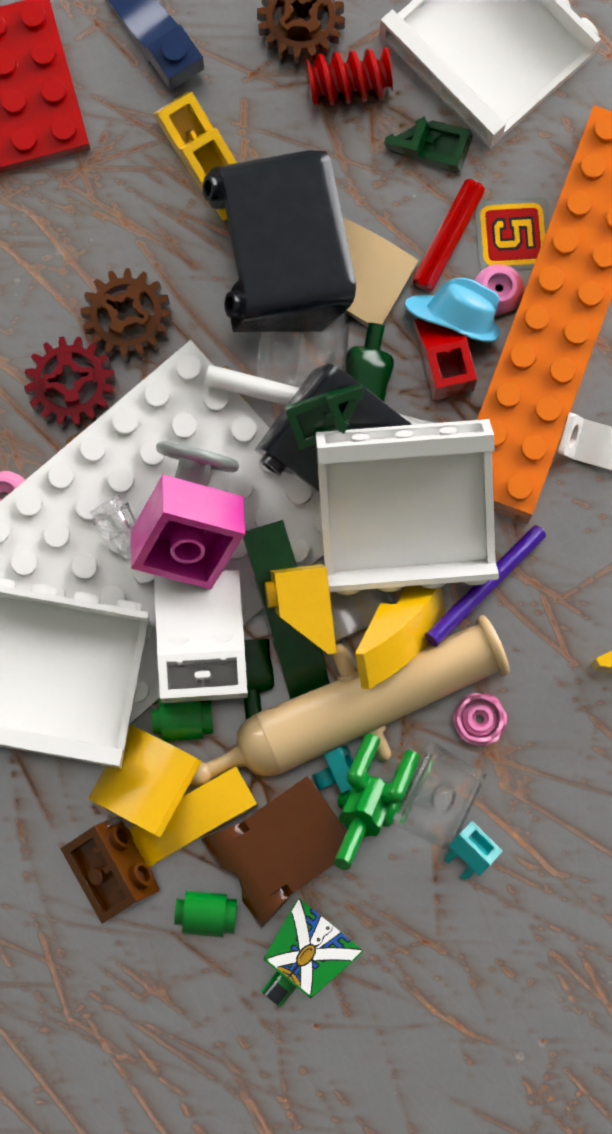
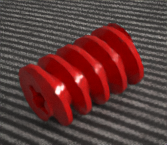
(349, 76)

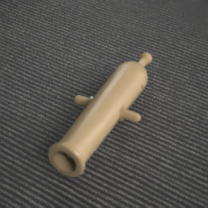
(342, 711)

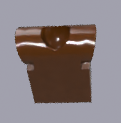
(279, 848)

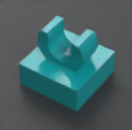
(339, 765)
(474, 849)

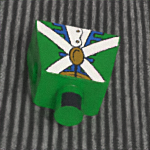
(306, 954)

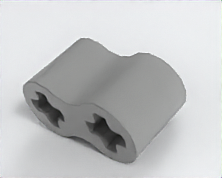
(355, 612)

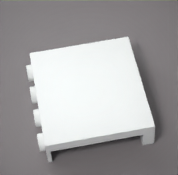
(491, 55)
(407, 506)
(68, 673)

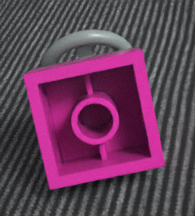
(185, 525)

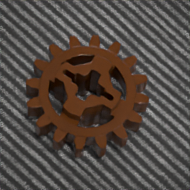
(297, 35)
(132, 298)

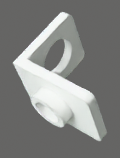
(588, 442)

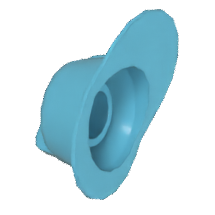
(461, 307)

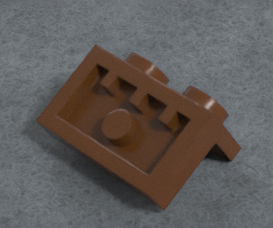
(110, 868)

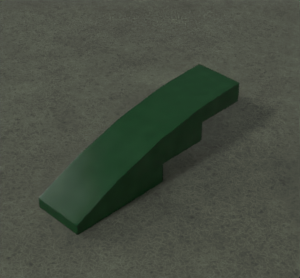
(297, 655)

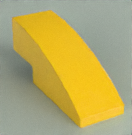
(194, 138)
(398, 633)
(197, 816)

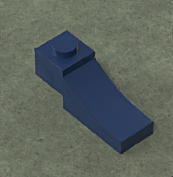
(159, 39)

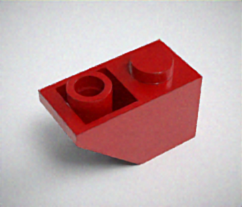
(445, 360)

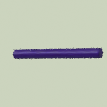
(480, 592)

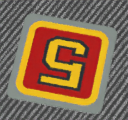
(511, 231)

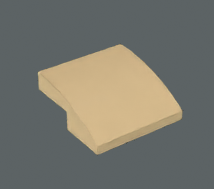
(379, 273)

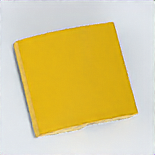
(148, 783)

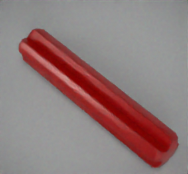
(448, 235)

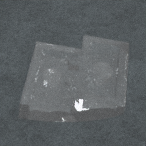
(294, 355)

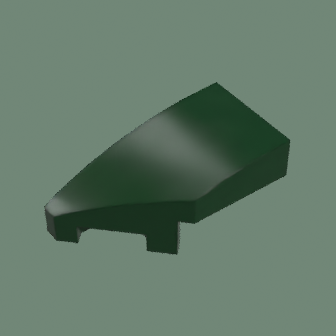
(433, 143)
(323, 413)

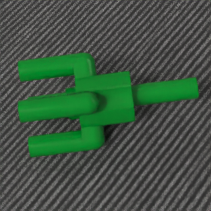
(371, 800)

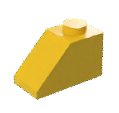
(304, 602)

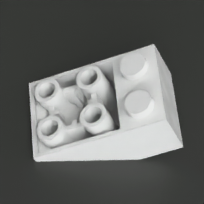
(200, 640)

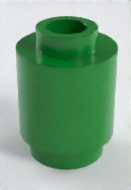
(182, 720)
(206, 914)

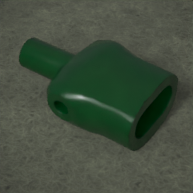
(369, 363)
(258, 673)

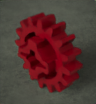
(53, 383)

